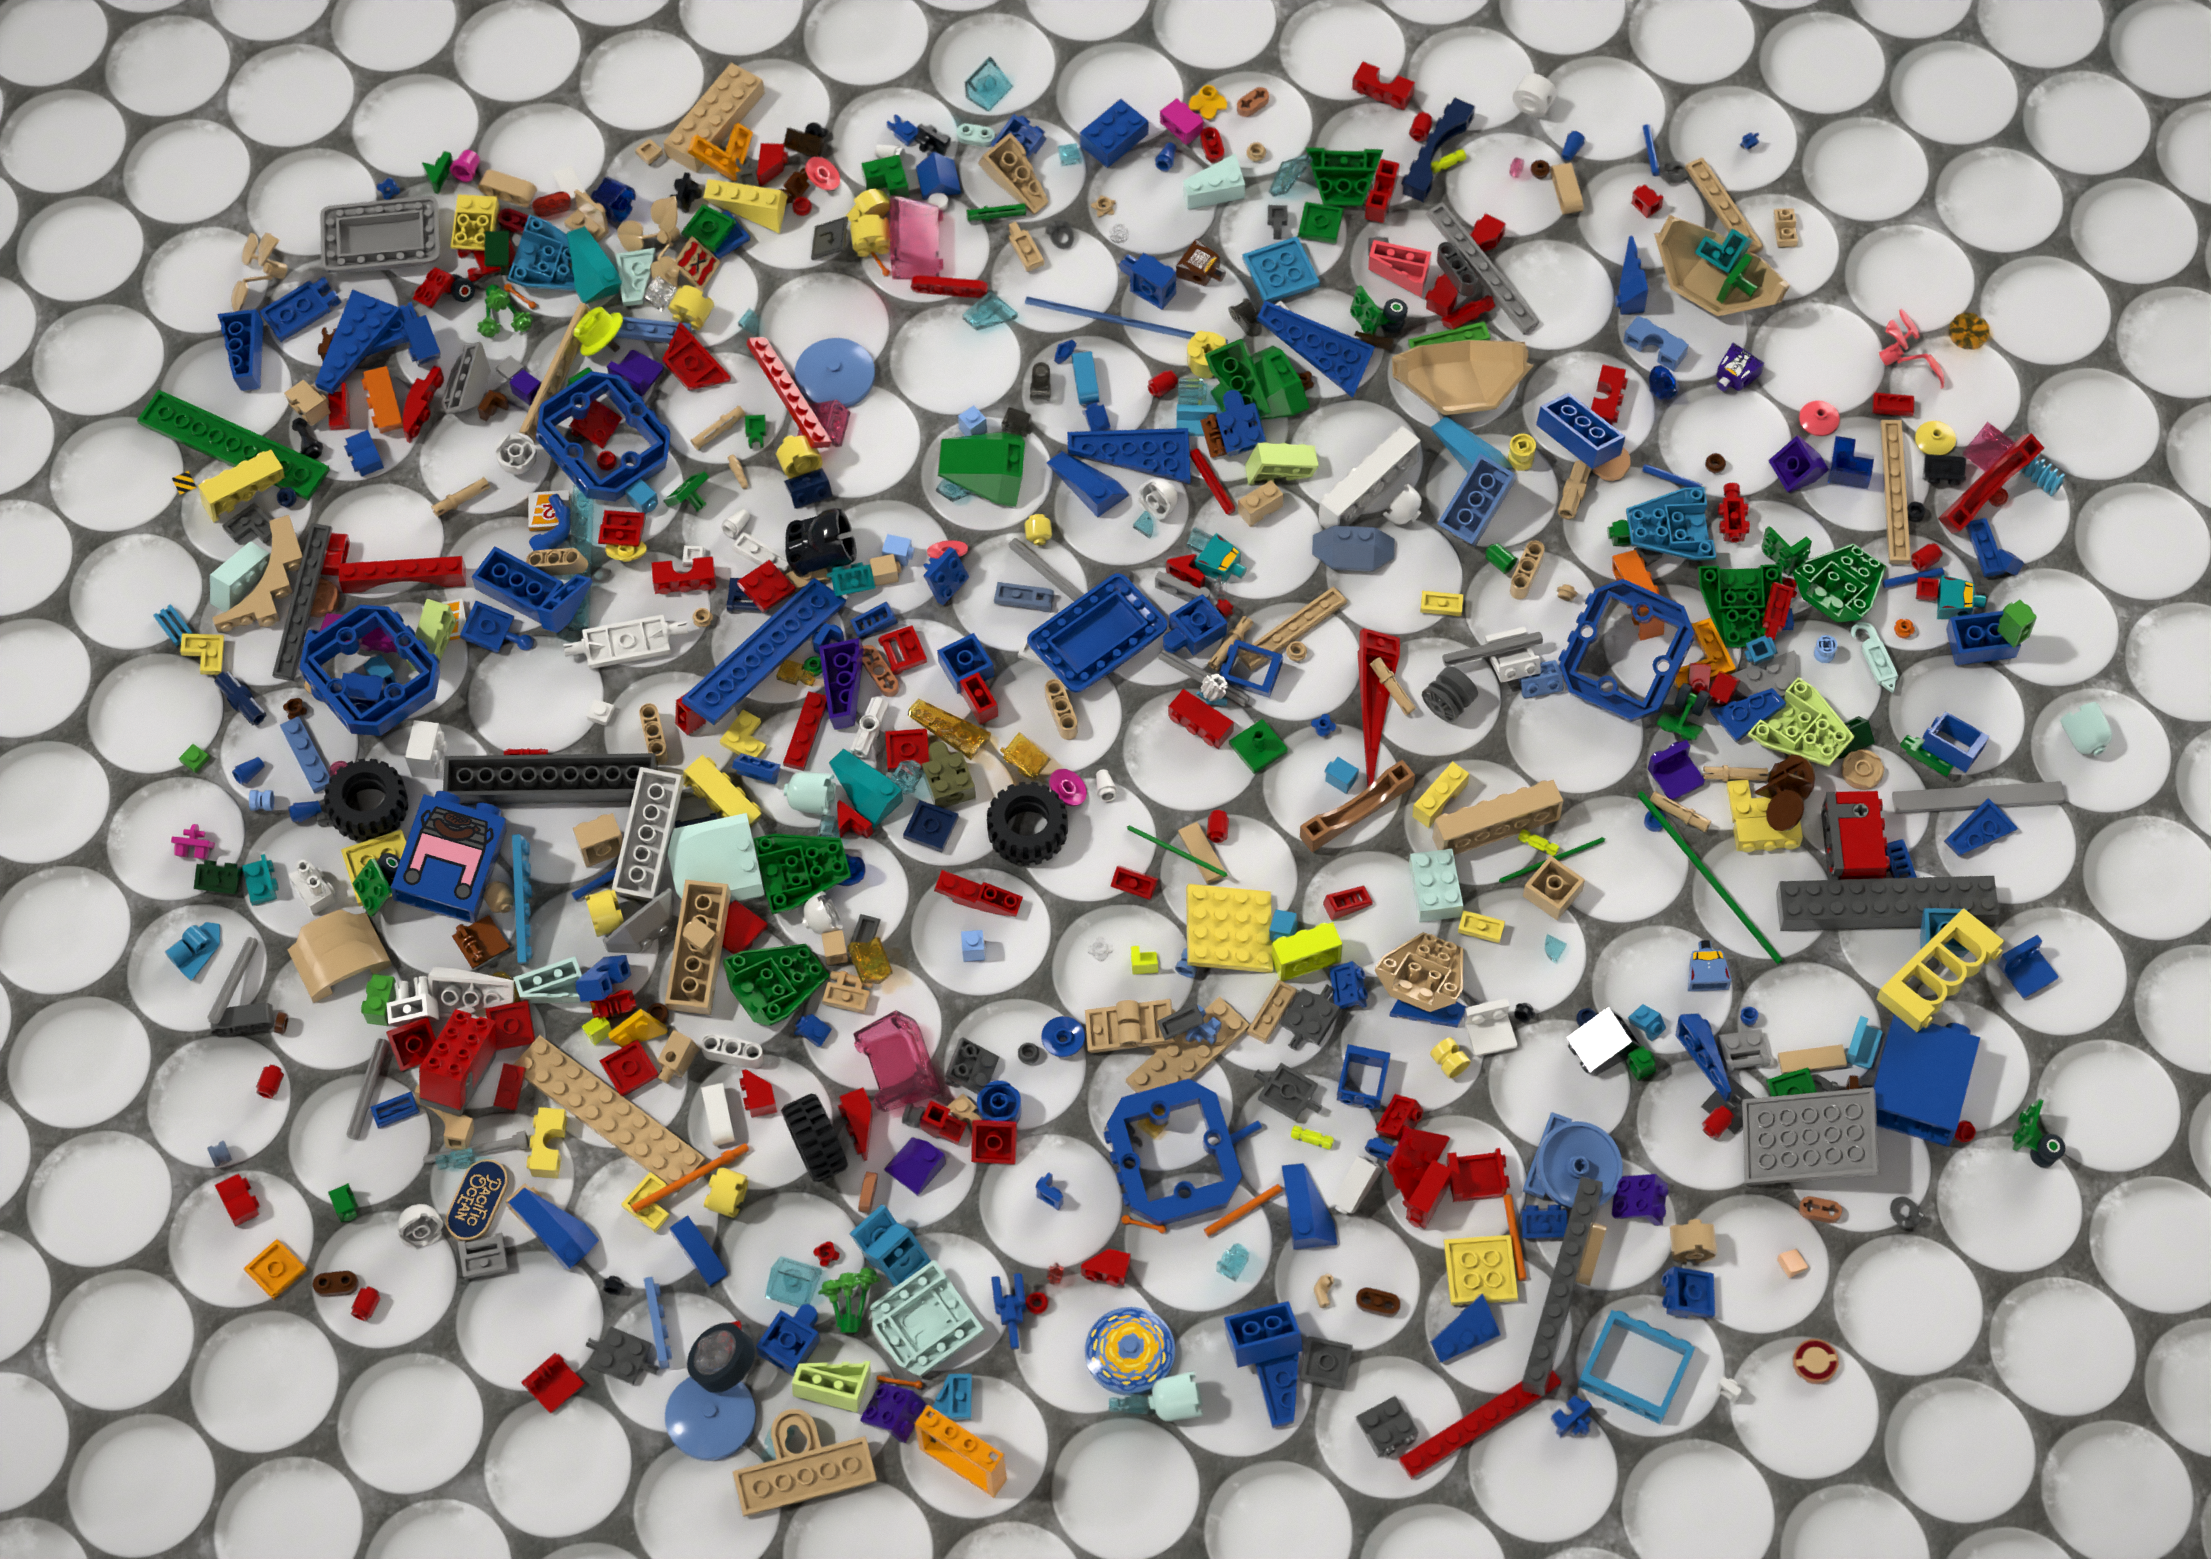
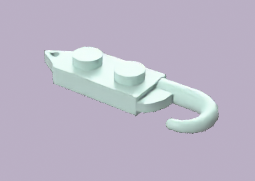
(1877, 657)

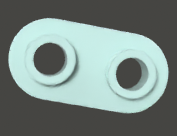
(975, 135)

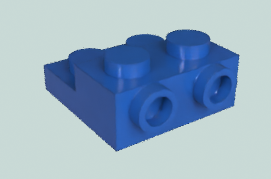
(1029, 137)
(1688, 1293)

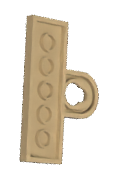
(1187, 1059)
(805, 1474)

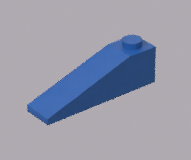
(1633, 283)
(1090, 485)
(1699, 1042)
(1308, 1215)
(557, 1230)

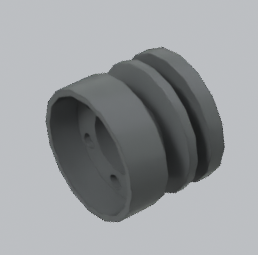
(1449, 694)

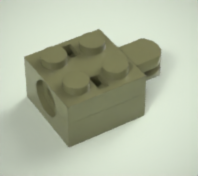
(949, 775)

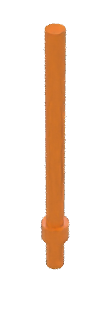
(726, 1158)

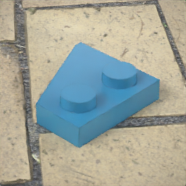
(955, 1397)

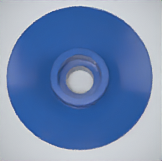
(1063, 1027)

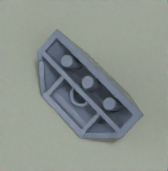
(1353, 548)

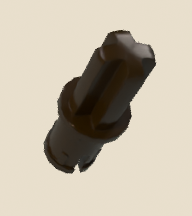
(1374, 340)

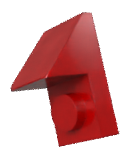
(1183, 570)
(851, 819)

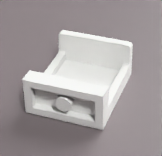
(1514, 663)

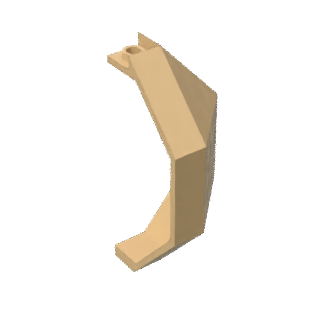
(1702, 280)
(1462, 373)

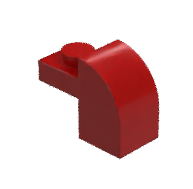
(938, 1123)

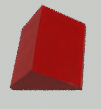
(411, 1042)
(994, 1141)

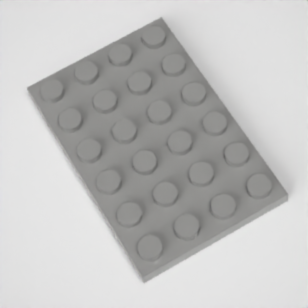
(1810, 1136)

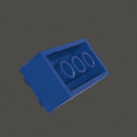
(1580, 430)
(514, 582)

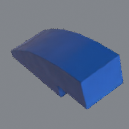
(698, 1251)

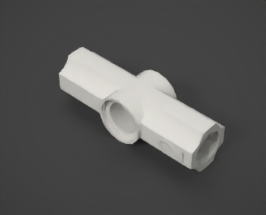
(865, 737)

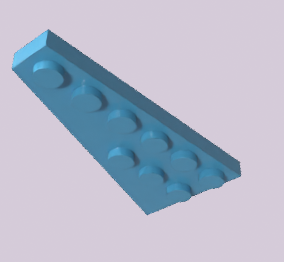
(523, 892)

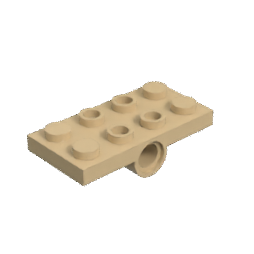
(1126, 1025)

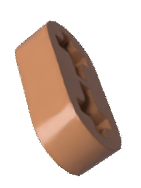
(1252, 101)
(868, 1192)
(1820, 1209)

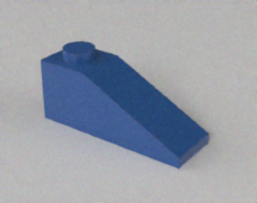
(563, 604)

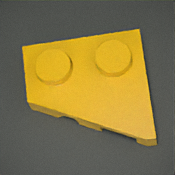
(638, 1026)

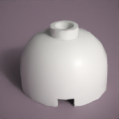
(516, 453)
(1158, 497)
(1404, 506)
(821, 914)
(419, 1225)

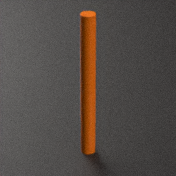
(1226, 1220)
(1516, 1245)

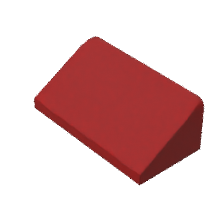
(1134, 882)

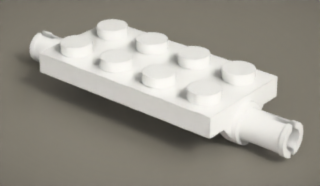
(626, 641)

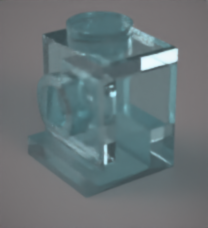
(902, 776)
(1233, 1261)

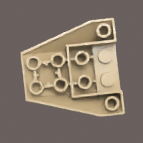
(1423, 972)

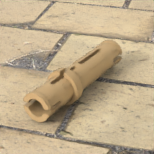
(736, 415)
(460, 497)
(1237, 633)
(1389, 681)
(1735, 773)
(1685, 814)

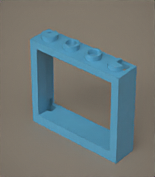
(1620, 1396)

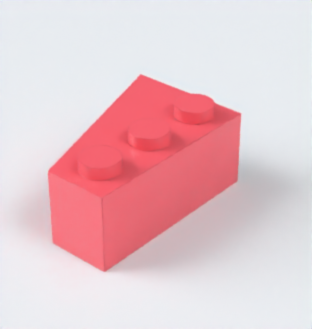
(1400, 265)

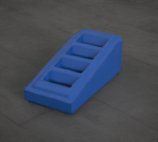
(871, 614)
(1899, 846)

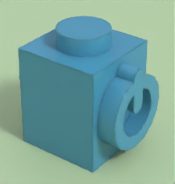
(1760, 650)

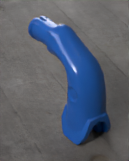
(560, 533)

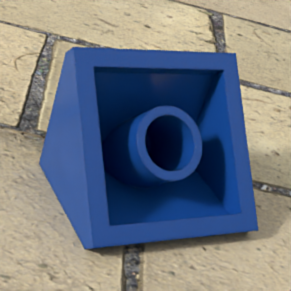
(937, 175)

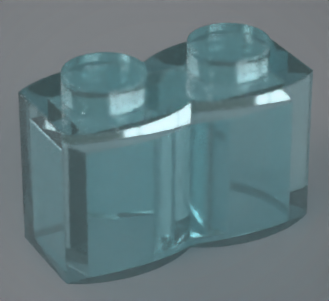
(1191, 391)

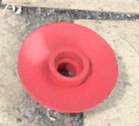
(822, 173)
(1816, 424)
(939, 548)

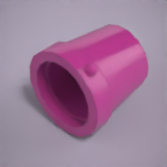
(465, 166)

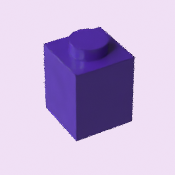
(525, 386)

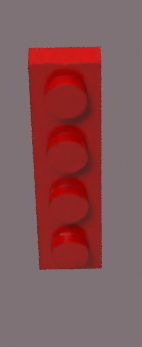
(805, 731)

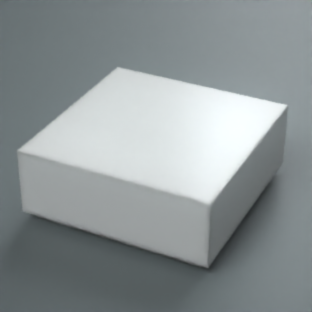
(692, 552)

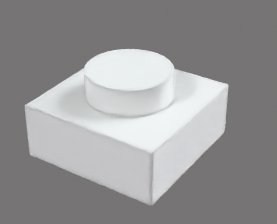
(600, 712)
(1729, 1389)

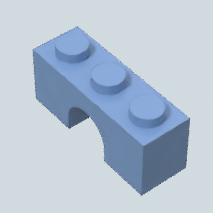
(1644, 333)

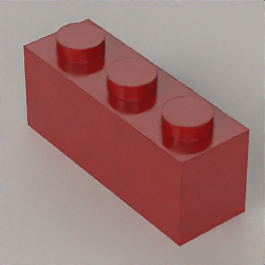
(1200, 719)

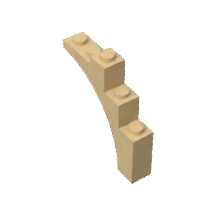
(274, 584)

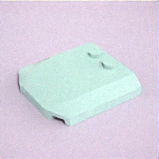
(718, 854)
(924, 1321)

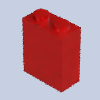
(1428, 1194)

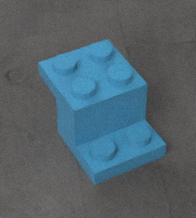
(889, 1246)

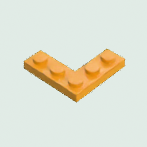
(718, 159)
(1713, 650)

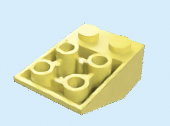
(472, 219)

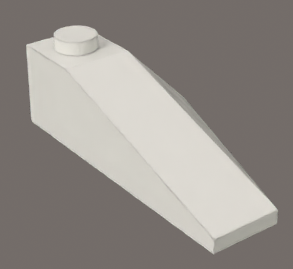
(467, 990)

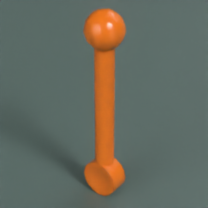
(885, 272)
(508, 288)
(1126, 1220)
(918, 1384)

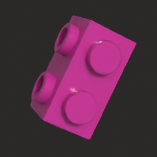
(1181, 121)

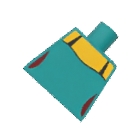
(1220, 559)
(1957, 598)

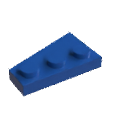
(1742, 716)
(1980, 828)
(1445, 1016)
(1466, 1331)
(1278, 1387)

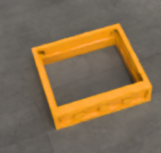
(960, 1451)

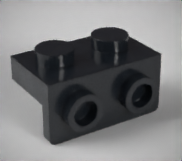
(1944, 469)

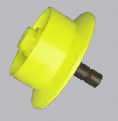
(598, 330)

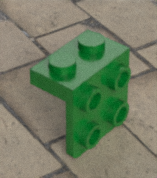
(1781, 553)

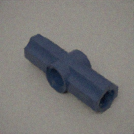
(240, 698)

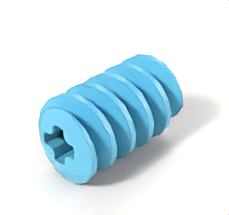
(2043, 475)

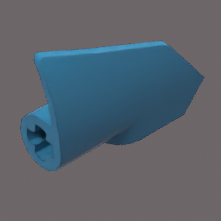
(195, 948)

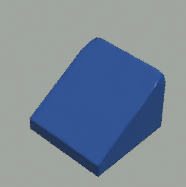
(2010, 562)

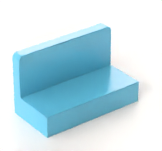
(1190, 415)
(1863, 1044)

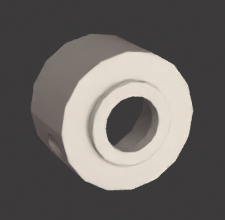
(1533, 93)

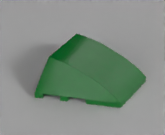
(1343, 175)

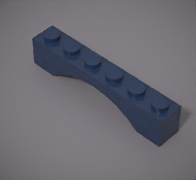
(1454, 121)

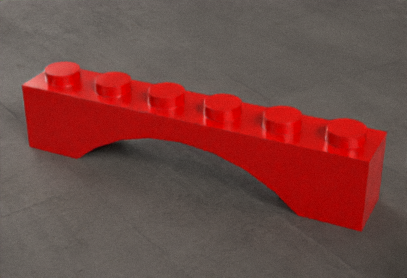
(1487, 235)
(1972, 500)
(365, 575)

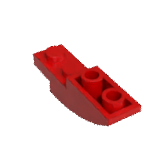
(416, 405)
(978, 896)

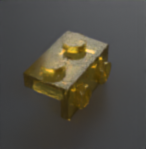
(1026, 756)
(870, 961)

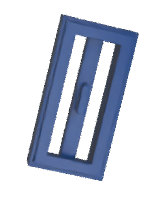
(398, 1116)

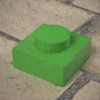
(194, 758)

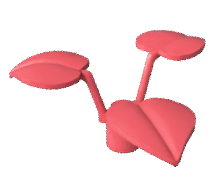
(1894, 352)

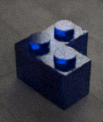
(1847, 468)

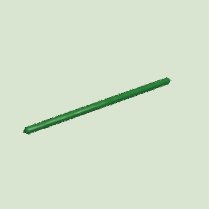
(1177, 851)
(1557, 857)

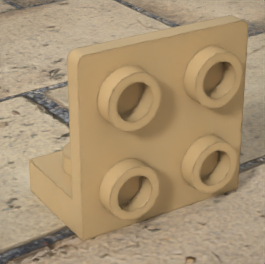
(588, 215)

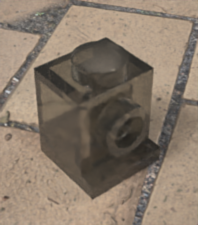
(1017, 422)

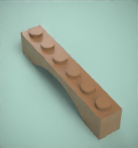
(1329, 825)

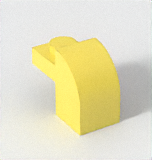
(869, 203)

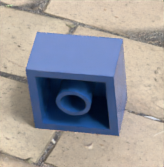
(965, 659)

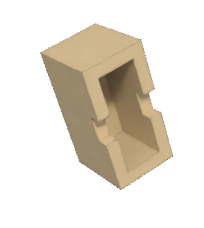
(307, 400)
(1260, 502)

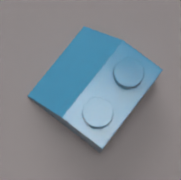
(1933, 922)

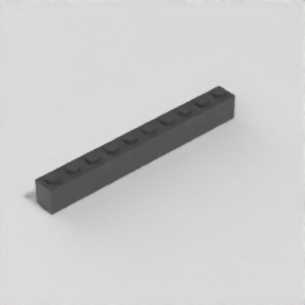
(1562, 1286)

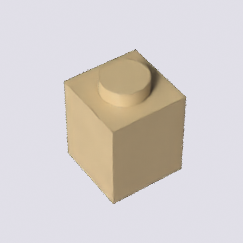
(885, 569)
(699, 936)
(834, 947)

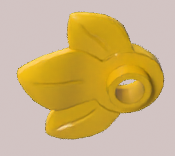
(1207, 104)

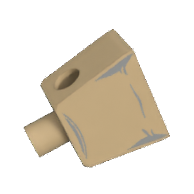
(676, 1056)

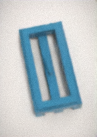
(165, 613)

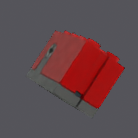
(1854, 835)
(457, 1063)

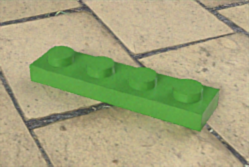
(1471, 332)

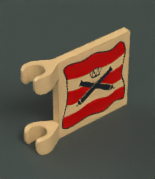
(694, 264)

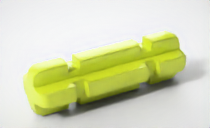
(1448, 161)
(1538, 842)
(1312, 1137)

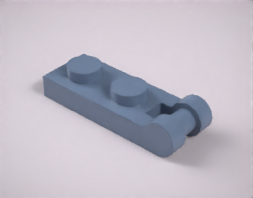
(1023, 596)

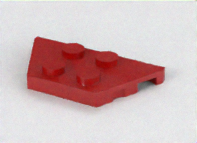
(692, 362)
(1413, 1158)

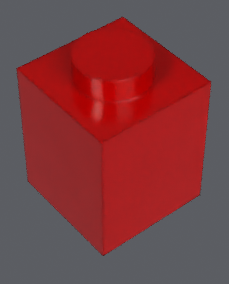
(1724, 687)

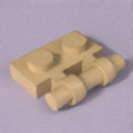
(845, 996)

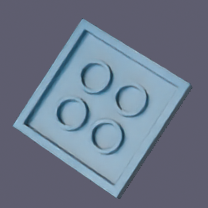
(1281, 270)

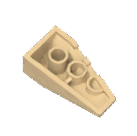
(1012, 171)

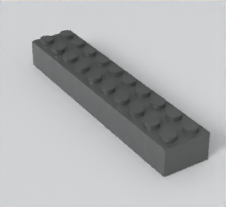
(545, 777)
(1881, 901)

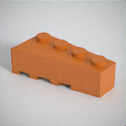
(1632, 568)

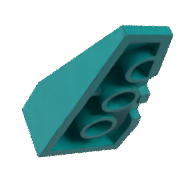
(592, 270)
(868, 789)

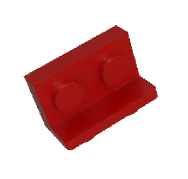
(1400, 1115)

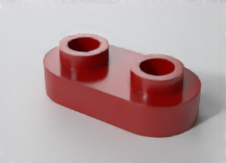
(1212, 146)

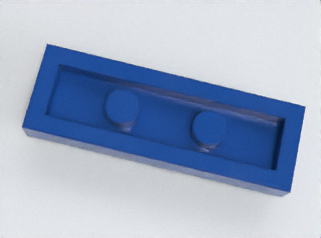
(1985, 547)

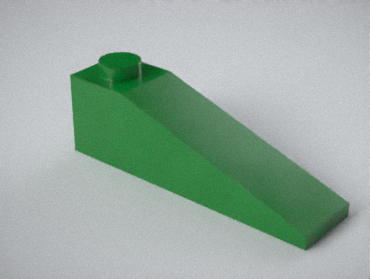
(1237, 372)

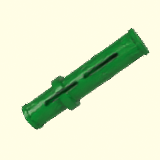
(995, 212)

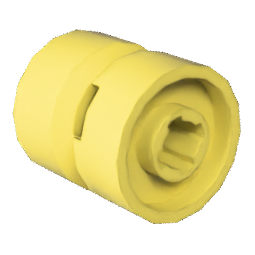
(1521, 452)
(1448, 1055)

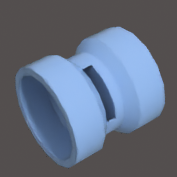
(1825, 649)
(261, 800)

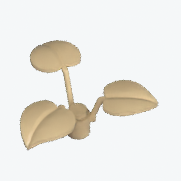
(665, 214)
(270, 267)

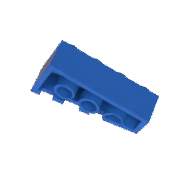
(244, 346)

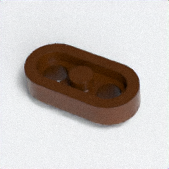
(334, 1283)
(1378, 1301)

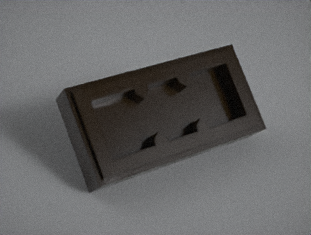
(803, 142)

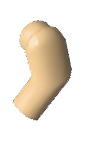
(1321, 1289)

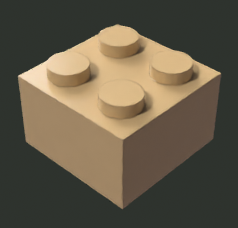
(598, 839)
(1553, 887)

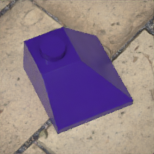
(1798, 465)
(916, 1164)

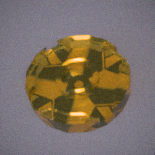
(1968, 331)

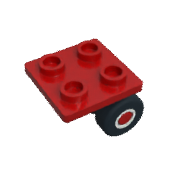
(441, 282)

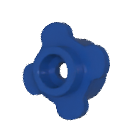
(1749, 140)
(394, 190)
(1323, 730)

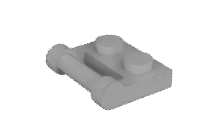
(1743, 1044)
(483, 1262)

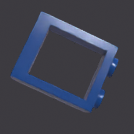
(1271, 676)
(1960, 731)
(1367, 1057)

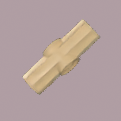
(1574, 490)

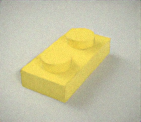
(1441, 603)
(1481, 926)

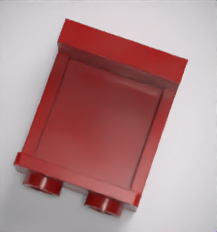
(1478, 1176)

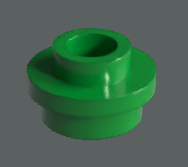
(813, 660)

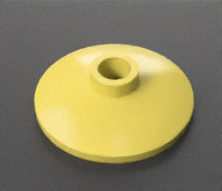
(1932, 444)
(625, 553)

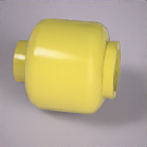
(1038, 529)

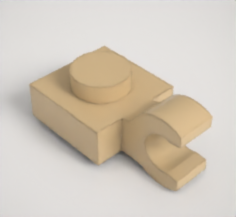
(963, 1109)

